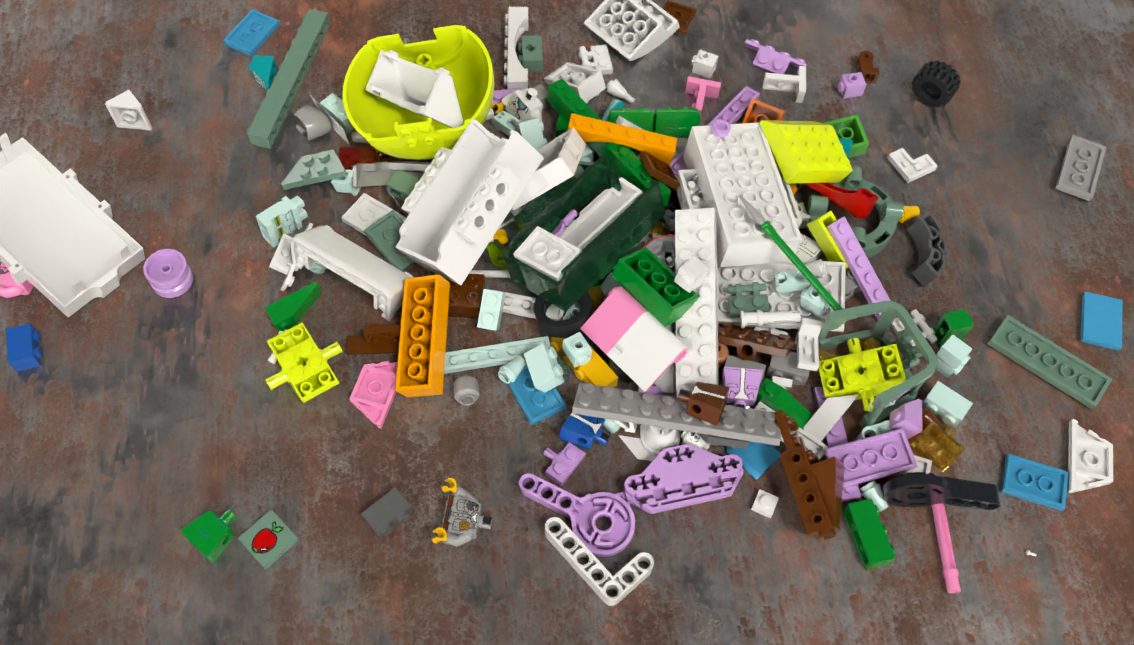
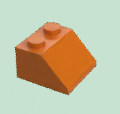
(761, 110)

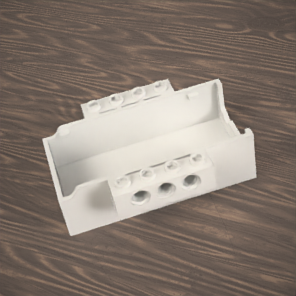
(733, 167)
(465, 200)

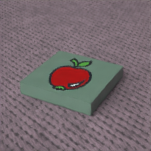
(268, 539)

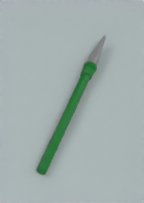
(771, 232)

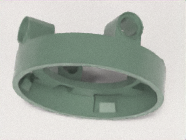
(888, 210)

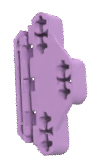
(681, 476)

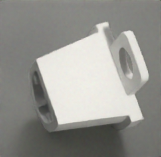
(657, 438)

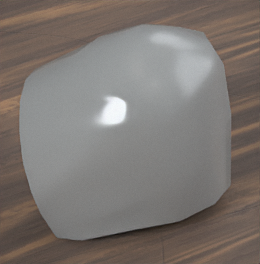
(313, 123)

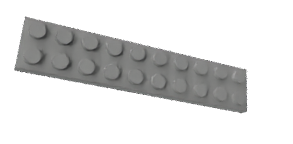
(672, 414)

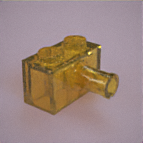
(938, 445)

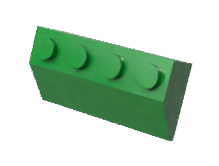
(654, 286)

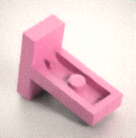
(702, 88)

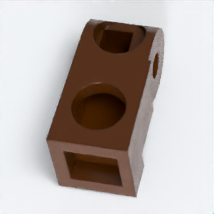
(866, 67)

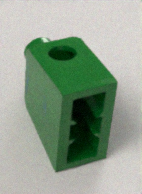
(210, 533)

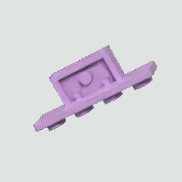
(771, 60)

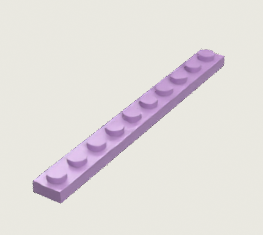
(730, 113)

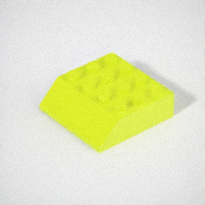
(807, 151)

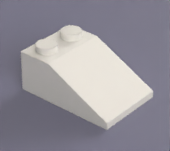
(583, 80)

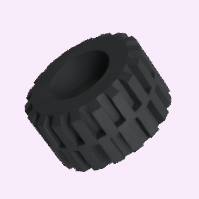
(936, 83)

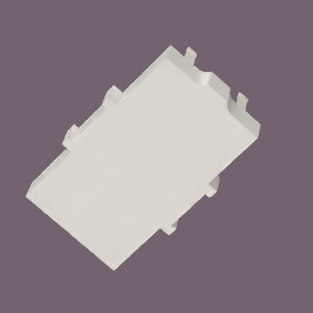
(58, 231)

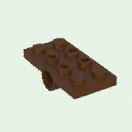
(751, 342)

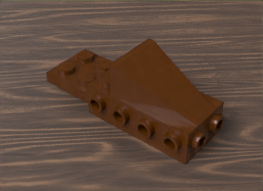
(814, 482)

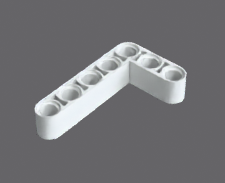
(594, 566)

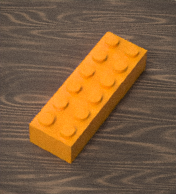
(423, 336)

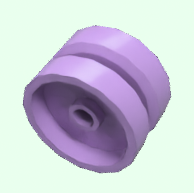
(168, 273)

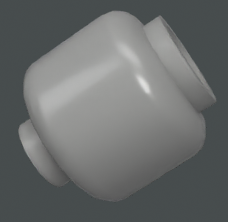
(466, 390)

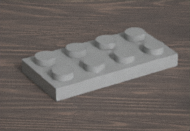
(1081, 167)

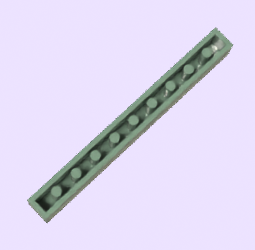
(289, 79)

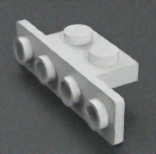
(283, 261)

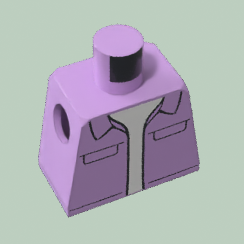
(743, 385)

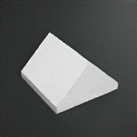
(128, 112)

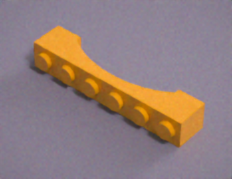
(596, 130)

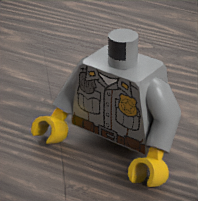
(461, 517)

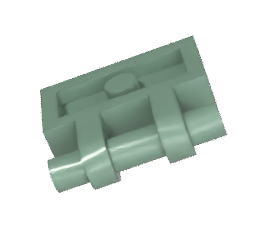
(748, 303)

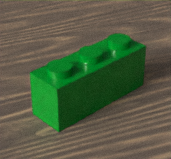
(869, 534)

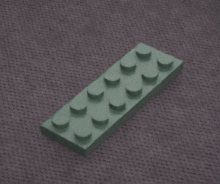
(1050, 362)

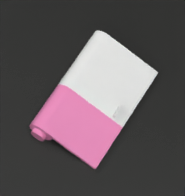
(633, 338)

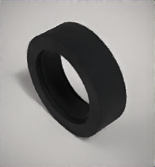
(564, 328)

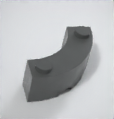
(930, 248)

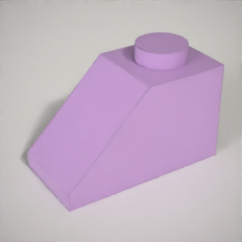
(908, 417)

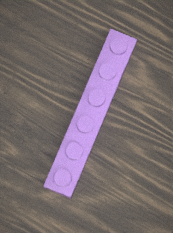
(857, 262)
(836, 437)

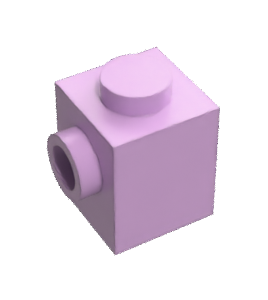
(851, 85)

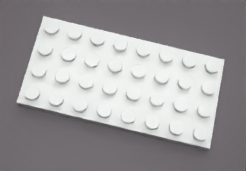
(765, 273)

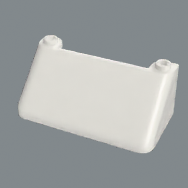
(416, 88)
(352, 264)

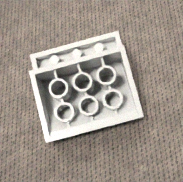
(632, 26)

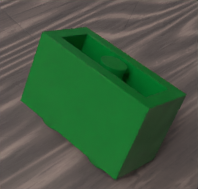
(953, 323)

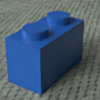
(23, 347)

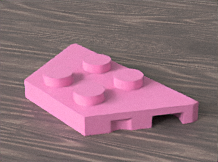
(375, 391)

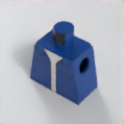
(584, 431)

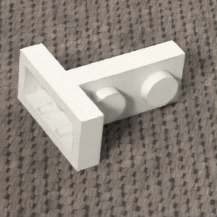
(787, 83)
(807, 344)

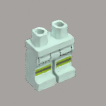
(281, 219)

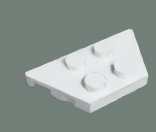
(1088, 459)

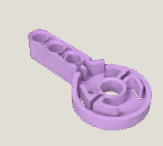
(584, 515)

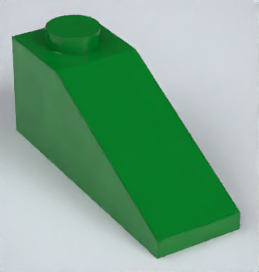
(290, 309)
(780, 399)

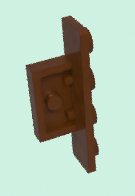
(376, 340)

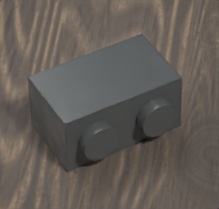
(387, 513)

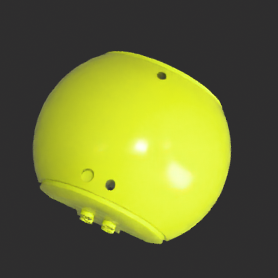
(406, 133)

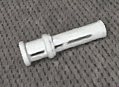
(759, 317)

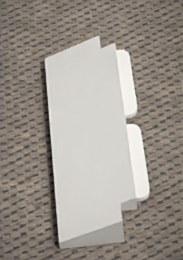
(600, 214)

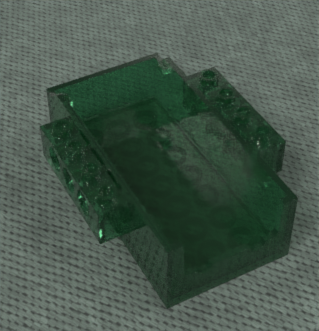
(598, 256)

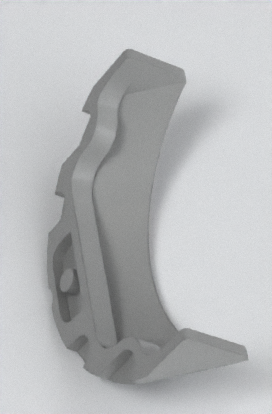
(381, 172)

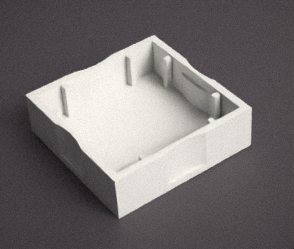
(558, 165)

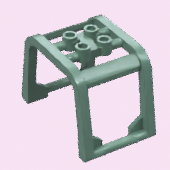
(890, 311)

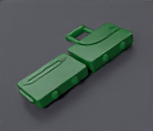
(665, 121)

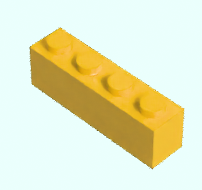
(594, 372)

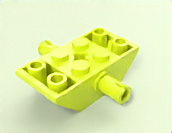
(302, 363)
(862, 372)

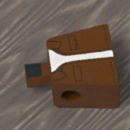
(705, 401)

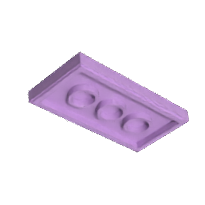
(874, 457)

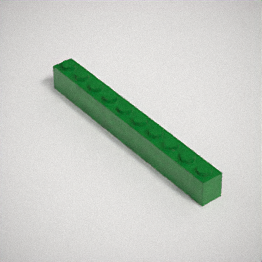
(621, 157)

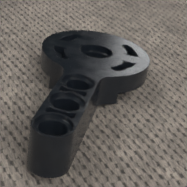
(925, 489)

